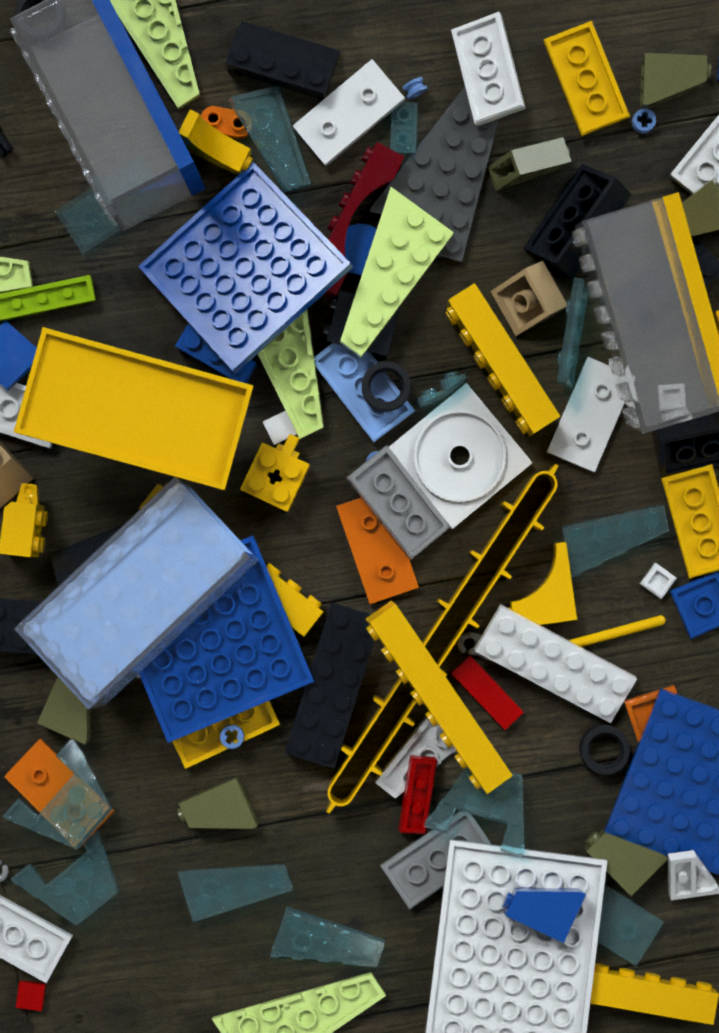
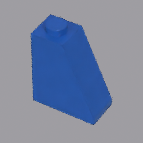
(545, 909)

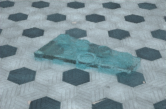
(225, 889)

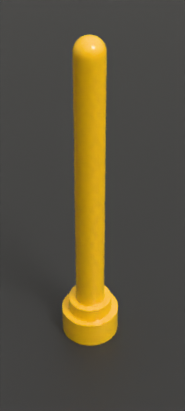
(619, 631)

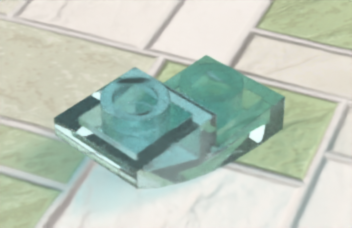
(404, 128)
(448, 385)

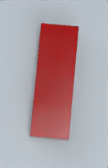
(487, 692)
(417, 794)

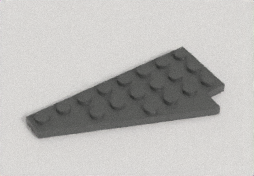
(447, 173)

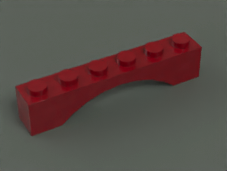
(378, 171)

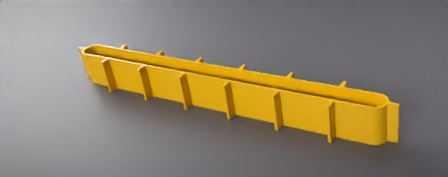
(334, 801)

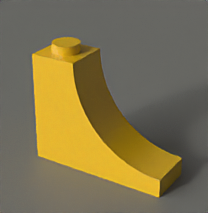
(213, 145)
(554, 597)

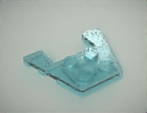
(500, 805)
(73, 810)
(79, 888)

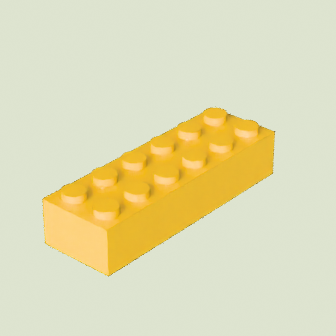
(501, 360)

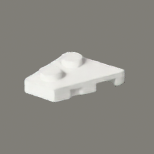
(689, 876)

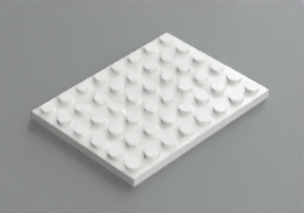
(498, 971)

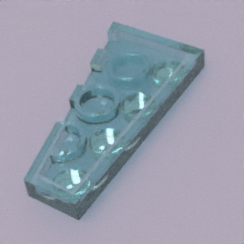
(271, 131)
(610, 536)
(323, 940)

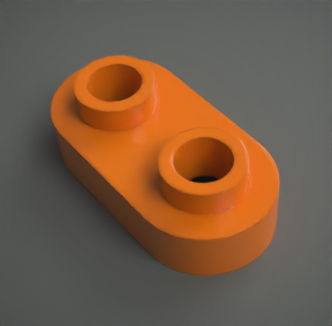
(225, 121)

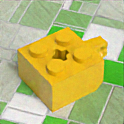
(270, 460)
(24, 524)

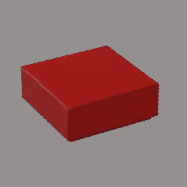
(31, 995)

